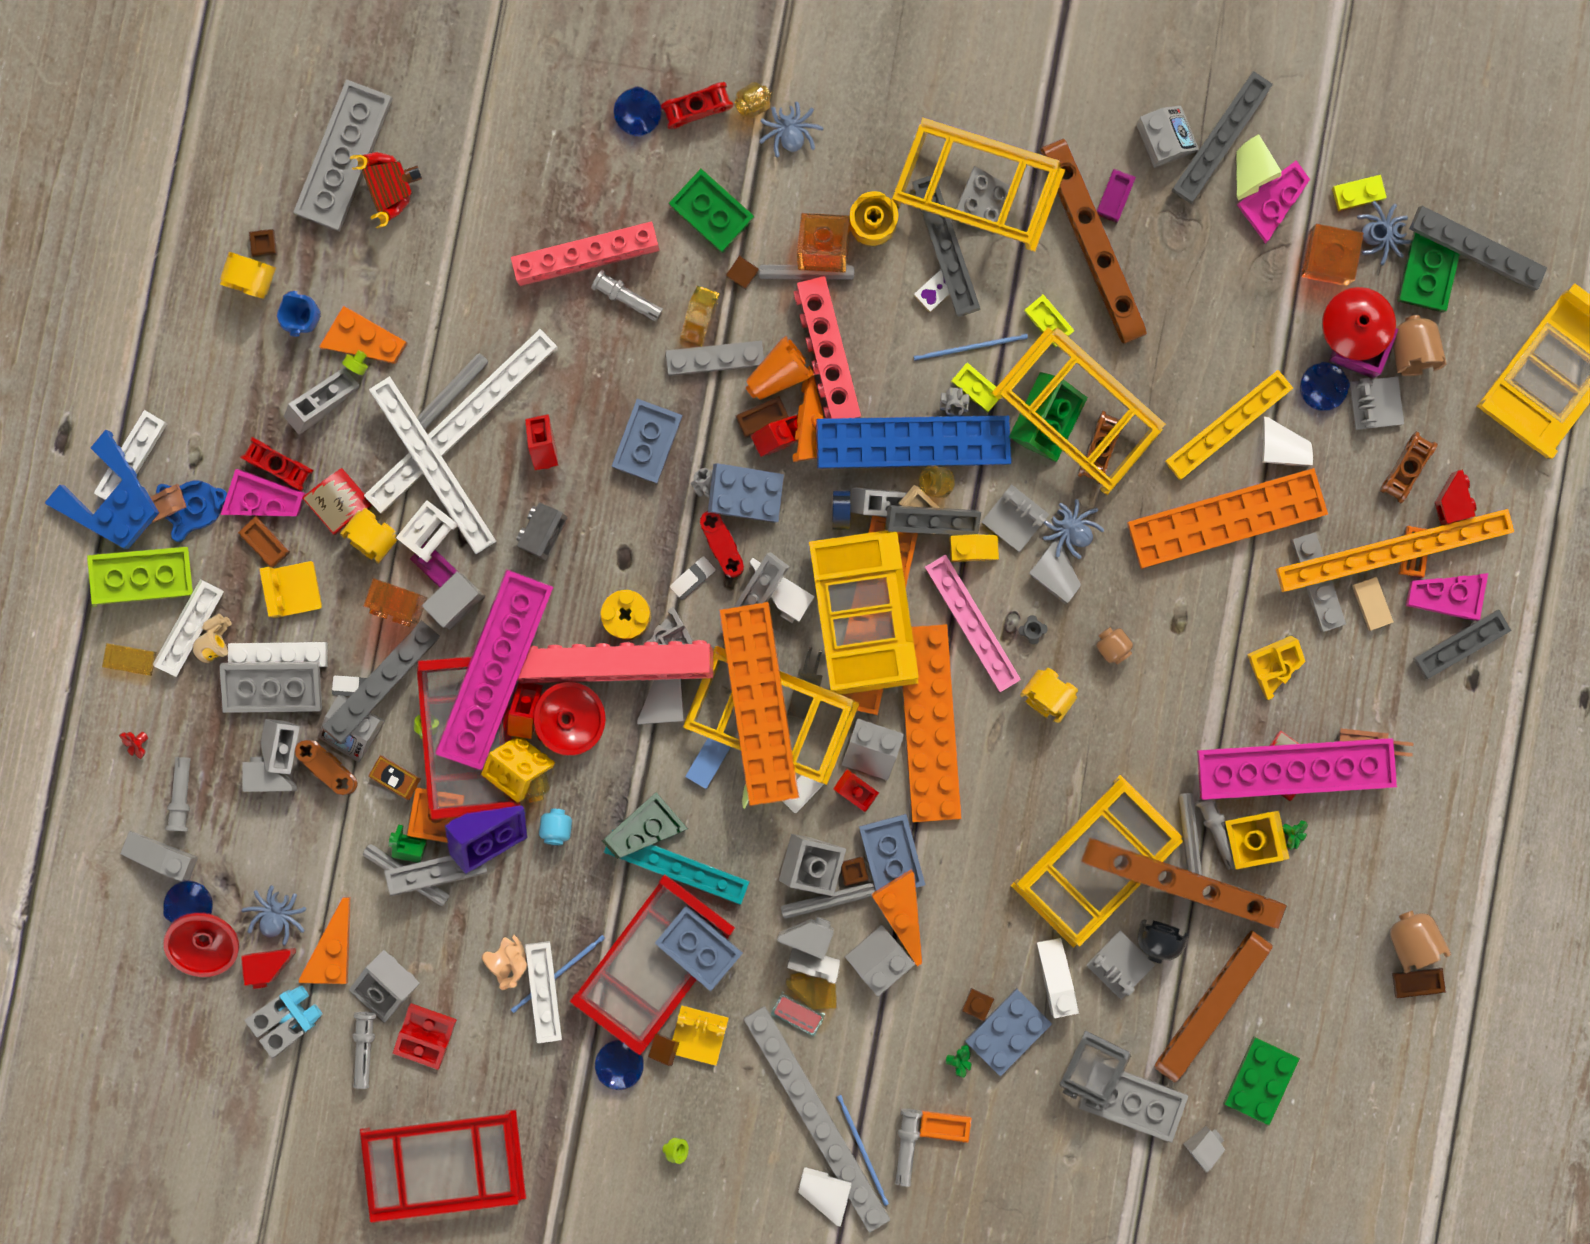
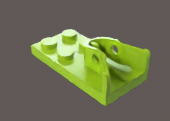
(139, 575)

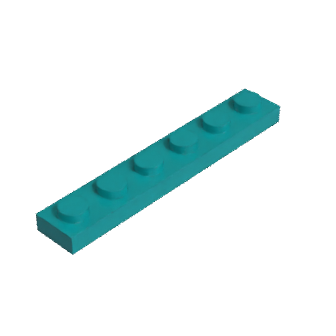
(689, 872)

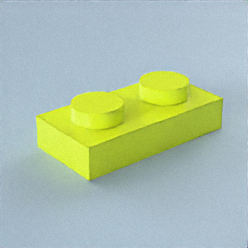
(1359, 193)
(1045, 315)
(976, 386)

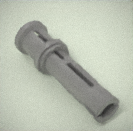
(616, 290)
(178, 807)
(1214, 821)
(363, 1037)
(908, 1135)

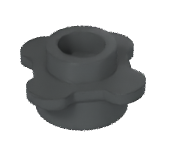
(1032, 622)

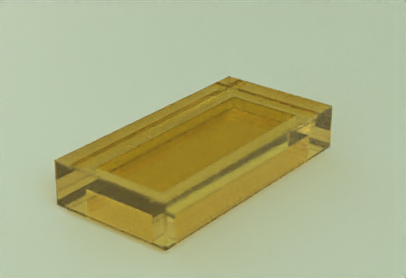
(129, 659)

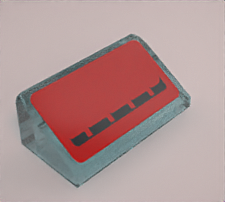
(798, 1014)

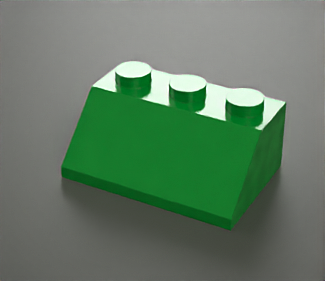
(1059, 410)

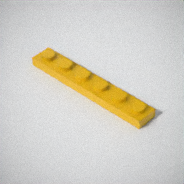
(1228, 424)

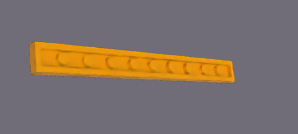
(1394, 550)

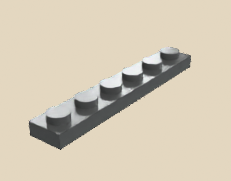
(1222, 137)
(1478, 248)
(948, 253)
(380, 682)

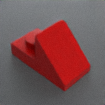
(855, 790)

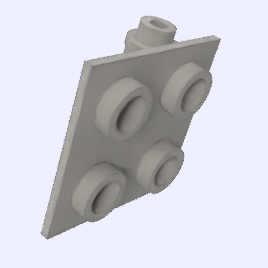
(983, 195)
(1376, 403)
(1015, 518)
(1120, 965)

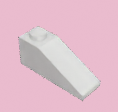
(789, 598)
(1057, 978)

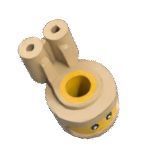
(211, 644)

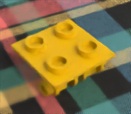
(699, 1034)

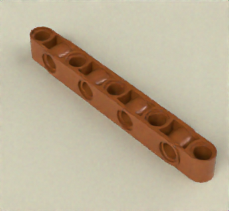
(1096, 245)
(1183, 883)

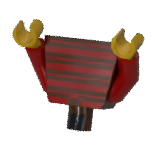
(387, 183)

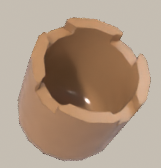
(1418, 346)
(1418, 940)

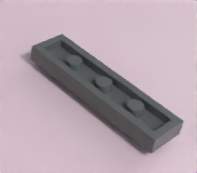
(932, 520)
(1462, 644)

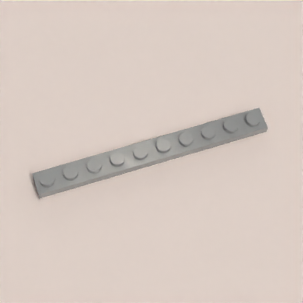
(816, 1118)

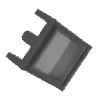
(1095, 1071)

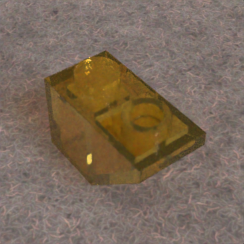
(699, 316)
(813, 991)

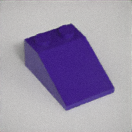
(484, 835)

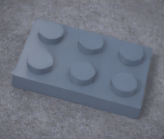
(647, 441)
(745, 493)
(891, 850)
(698, 947)
(1008, 1032)

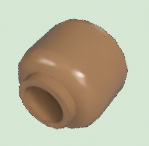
(1114, 645)

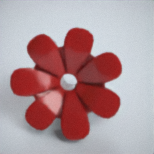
(134, 743)

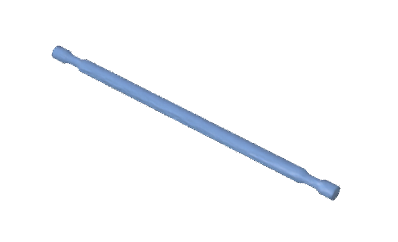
(970, 347)
(563, 969)
(862, 1149)

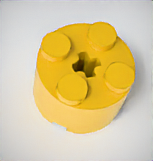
(885, 212)
(247, 275)
(369, 536)
(612, 614)
(1049, 694)

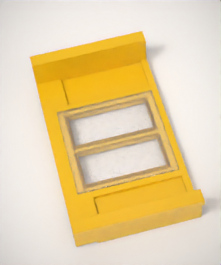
(1547, 378)
(864, 612)

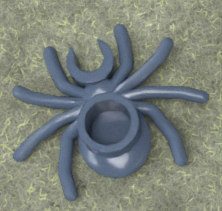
(790, 129)
(1383, 232)
(1072, 529)
(274, 915)

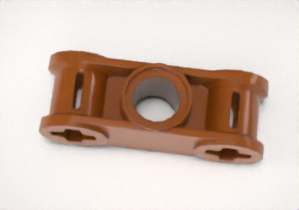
(1101, 431)
(1399, 481)
(326, 767)

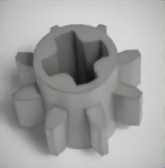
(954, 402)
(702, 482)

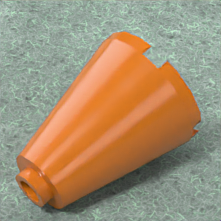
(779, 370)

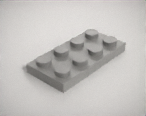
(271, 687)
(1143, 1106)

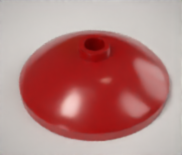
(1346, 333)
(584, 713)
(200, 954)

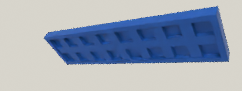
(913, 441)

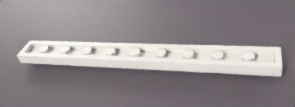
(464, 417)

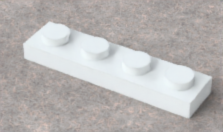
(136, 449)
(188, 628)
(278, 652)
(543, 992)

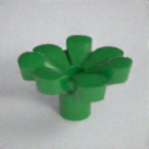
(1295, 834)
(960, 1061)

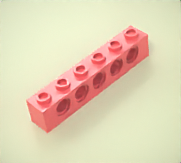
(585, 253)
(817, 290)

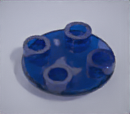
(637, 111)
(1324, 386)
(185, 899)
(618, 1065)

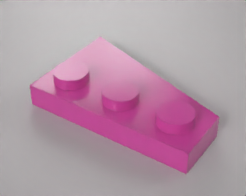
(1273, 200)
(260, 496)
(1450, 596)

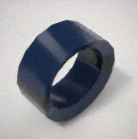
(841, 510)

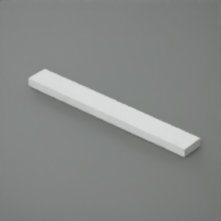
(432, 465)

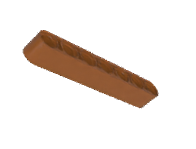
(1213, 1006)

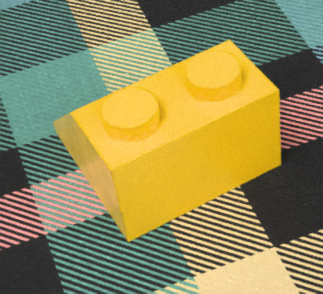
(1257, 840)

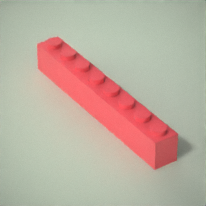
(618, 662)

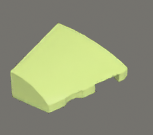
(1254, 167)

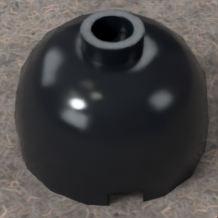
(1161, 941)

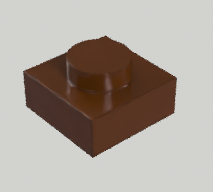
(977, 1004)

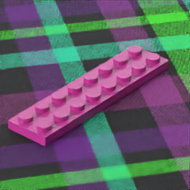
(493, 669)
(1296, 768)

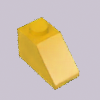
(973, 548)

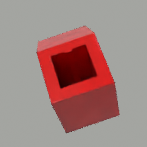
(775, 436)
(1454, 500)

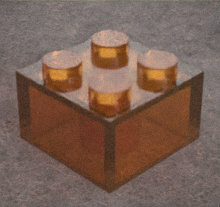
(823, 242)
(1332, 254)
(392, 600)

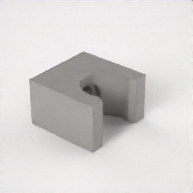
(453, 600)

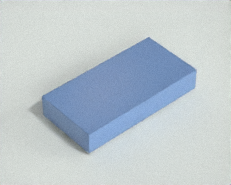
(707, 762)

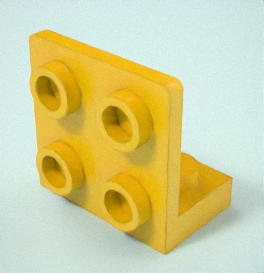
(290, 589)
(515, 766)

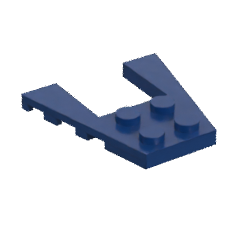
(125, 510)

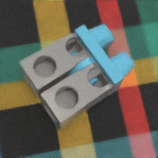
(289, 1014)

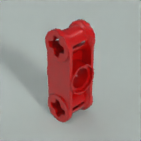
(707, 96)
(291, 471)
(722, 544)

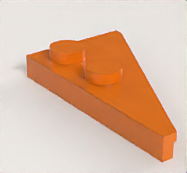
(806, 422)
(899, 907)
(331, 954)

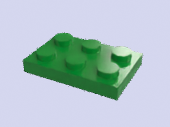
(711, 210)
(1428, 274)
(1261, 1080)

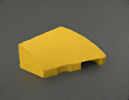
(1276, 664)

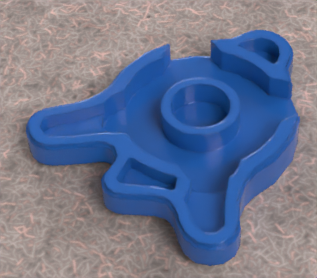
(202, 508)

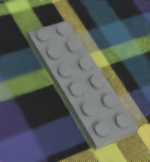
(349, 132)

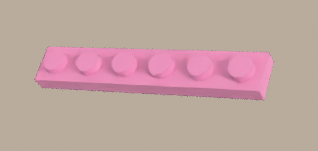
(972, 623)

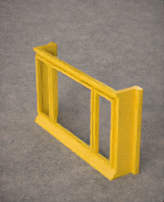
(1023, 157)
(1079, 356)
(818, 693)

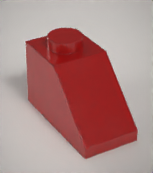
(541, 442)
(522, 708)
(264, 966)

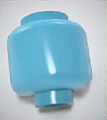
(555, 827)

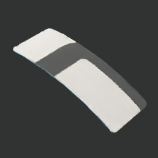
(692, 578)
(346, 685)

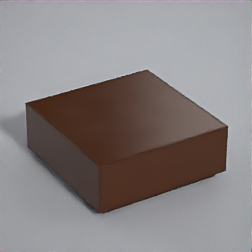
(263, 243)
(742, 272)
(854, 871)
(663, 1049)

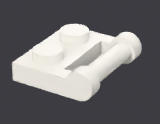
(422, 526)

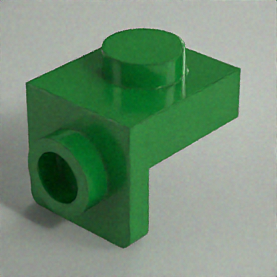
(406, 847)

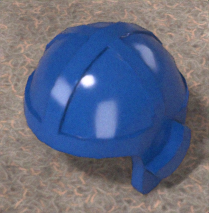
(298, 313)

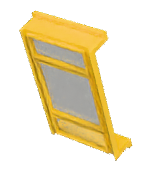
(1079, 896)

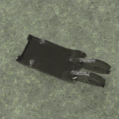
(801, 702)

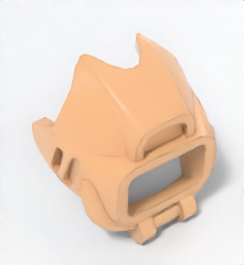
(507, 958)

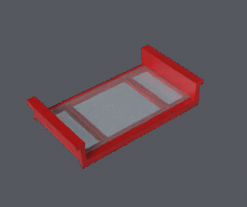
(450, 785)
(636, 980)
(443, 1167)

